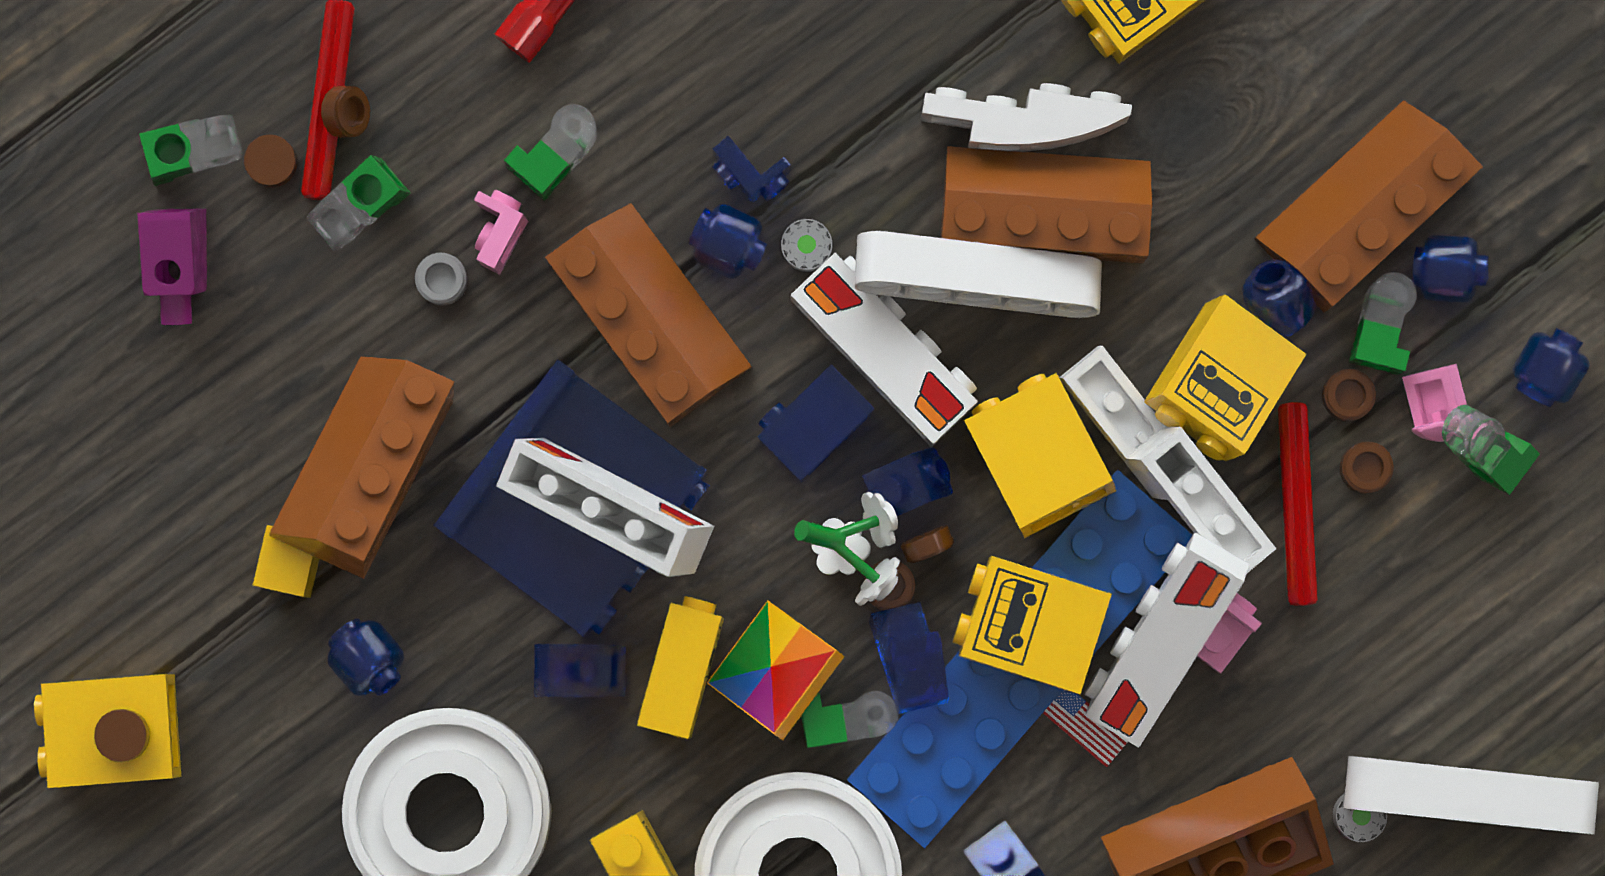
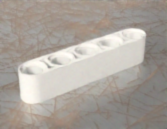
(978, 274)
(1471, 795)

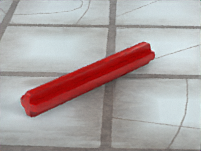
(330, 73)
(1297, 504)

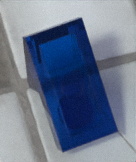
(910, 657)
(579, 670)

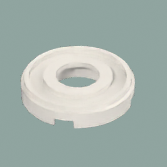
(456, 743)
(793, 808)

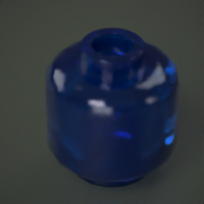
(727, 241)
(1449, 268)
(1279, 297)
(1550, 367)
(365, 657)

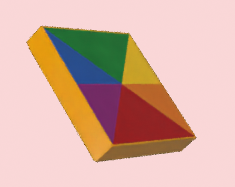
(775, 670)

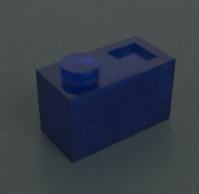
(814, 423)

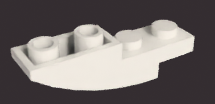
(1047, 122)

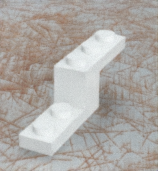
(1164, 458)

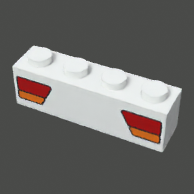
(885, 350)
(605, 506)
(1166, 639)

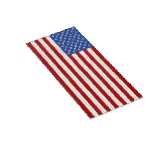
(1069, 714)

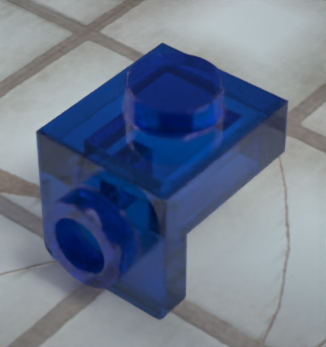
(736, 170)
(911, 481)
(1002, 854)

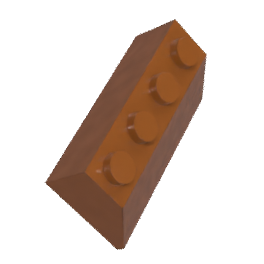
(1049, 202)
(1369, 202)
(648, 313)
(364, 462)
(1238, 829)

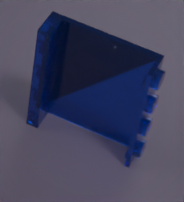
(542, 554)

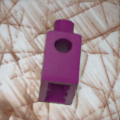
(180, 238)

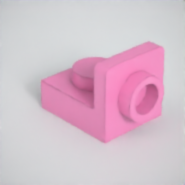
(499, 239)
(1229, 634)

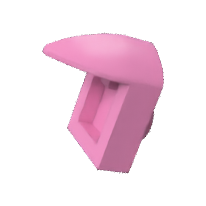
(1431, 399)

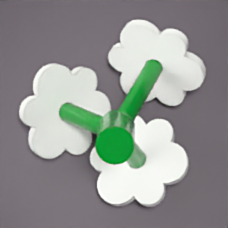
(844, 548)

